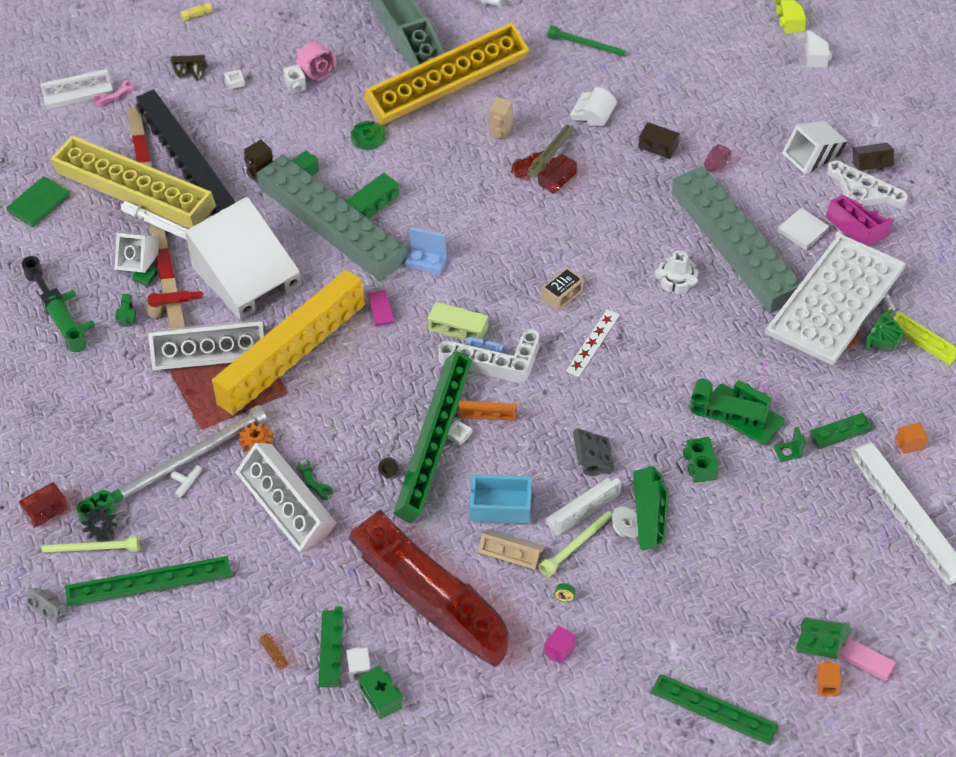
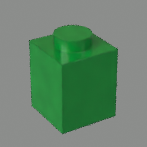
(307, 162)

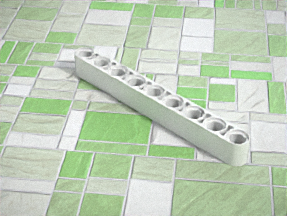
(907, 510)

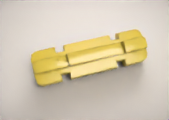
(196, 11)

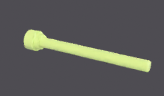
(131, 544)
(549, 566)

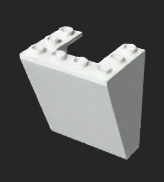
(240, 257)

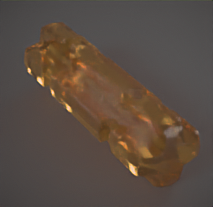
(273, 651)

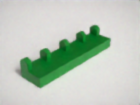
(331, 648)

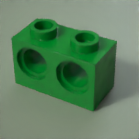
(701, 459)

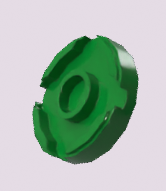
(367, 135)

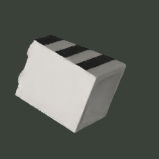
(813, 145)

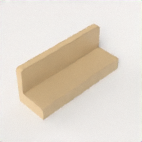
(510, 548)

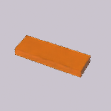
(487, 410)

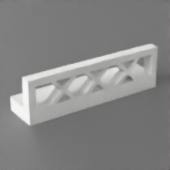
(77, 92)
(584, 506)

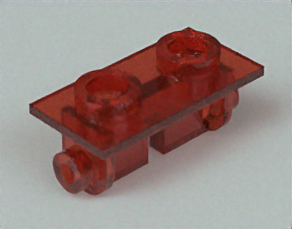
(521, 166)

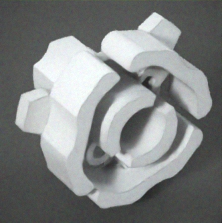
(677, 272)

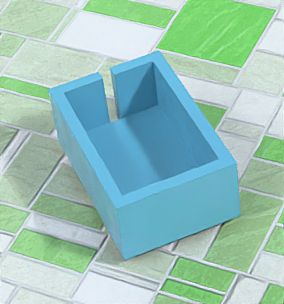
(500, 498)

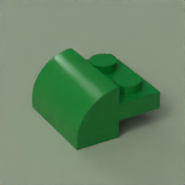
(822, 637)

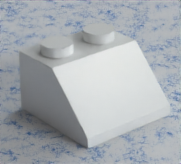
(135, 251)

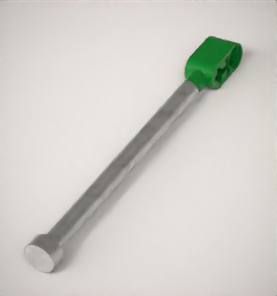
(107, 499)

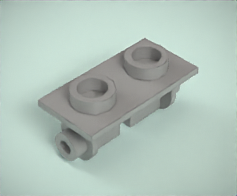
(40, 601)

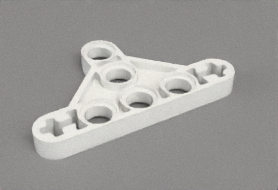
(870, 193)

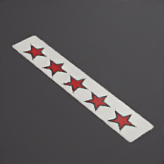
(592, 343)

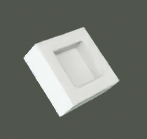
(234, 79)
(459, 432)

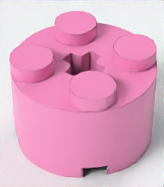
(315, 60)

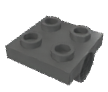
(593, 452)

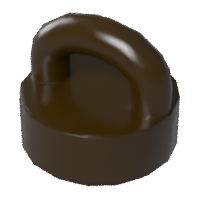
(388, 467)

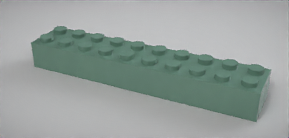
(331, 217)
(735, 238)

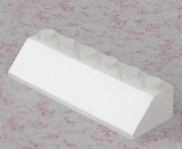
(203, 344)
(285, 496)

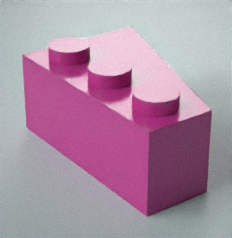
(857, 221)

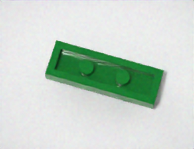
(840, 430)

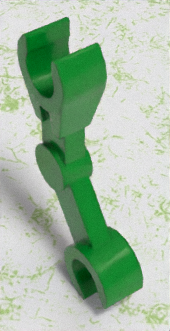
(310, 483)

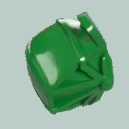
(884, 334)

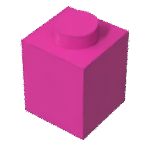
(559, 644)

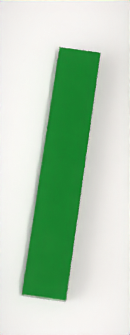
(714, 709)

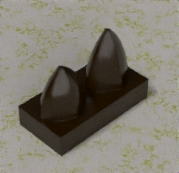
(196, 63)

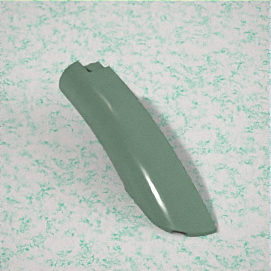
(408, 30)

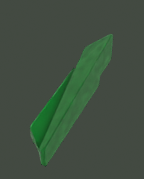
(651, 507)

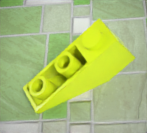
(791, 16)

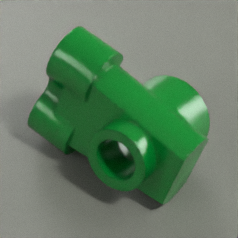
(126, 313)

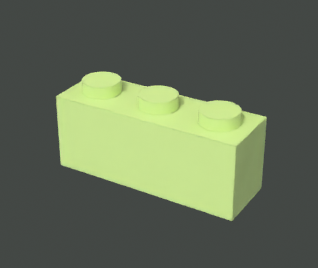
(457, 322)

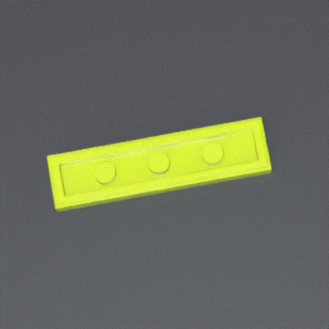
(926, 339)

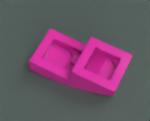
(380, 307)

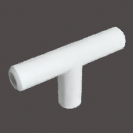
(186, 481)

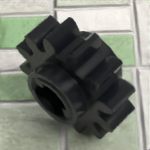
(91, 521)

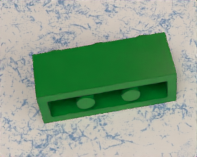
(375, 195)

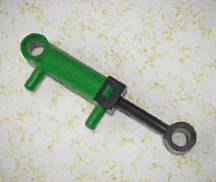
(55, 307)

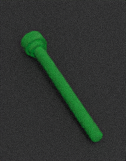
(554, 32)

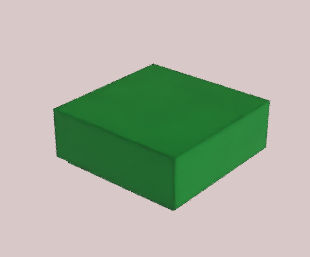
(145, 278)

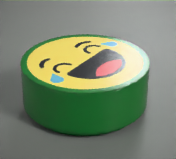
(565, 592)

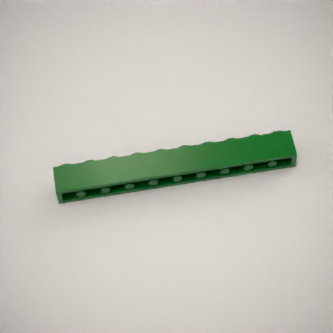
(432, 437)

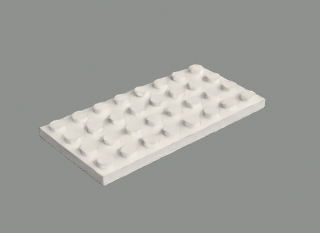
(835, 299)

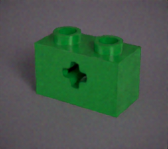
(380, 692)

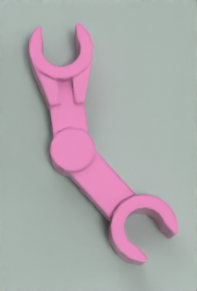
(102, 99)

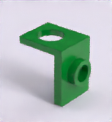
(796, 446)

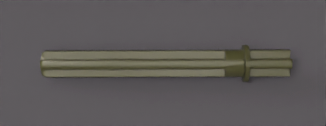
(539, 163)

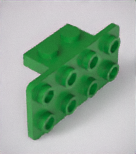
(745, 391)

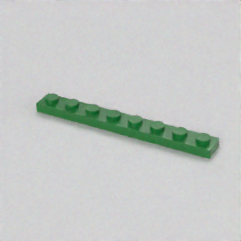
(147, 581)

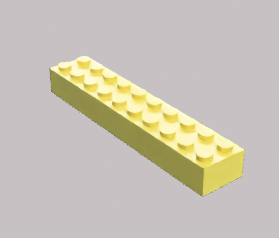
(133, 182)

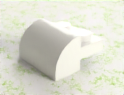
(594, 107)

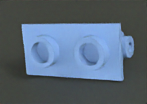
(492, 346)

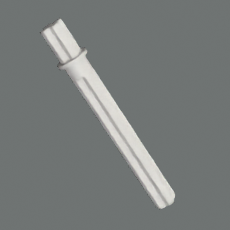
(167, 225)

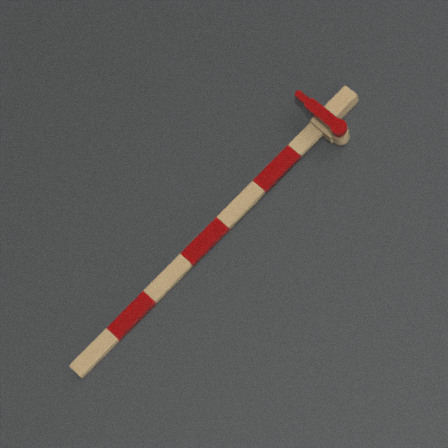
(170, 298)

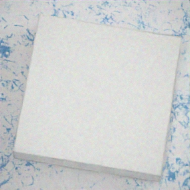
(803, 228)

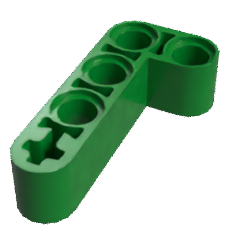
(726, 408)

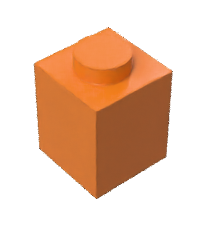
(911, 438)
(828, 679)

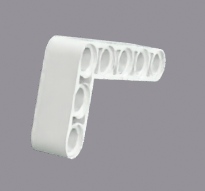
(496, 364)

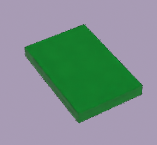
(38, 201)

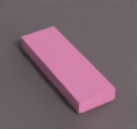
(867, 659)

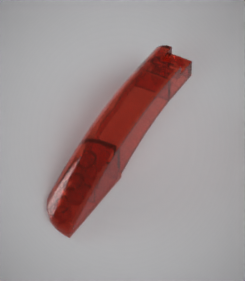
(432, 589)

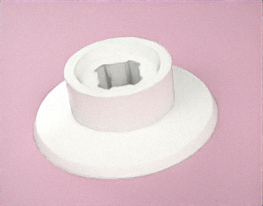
(625, 522)

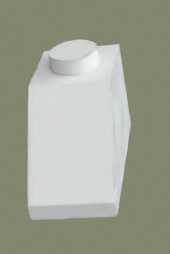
(817, 51)

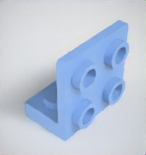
(427, 250)

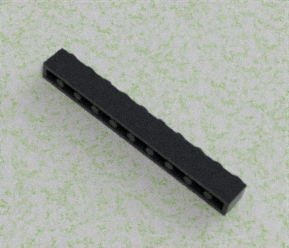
(181, 148)

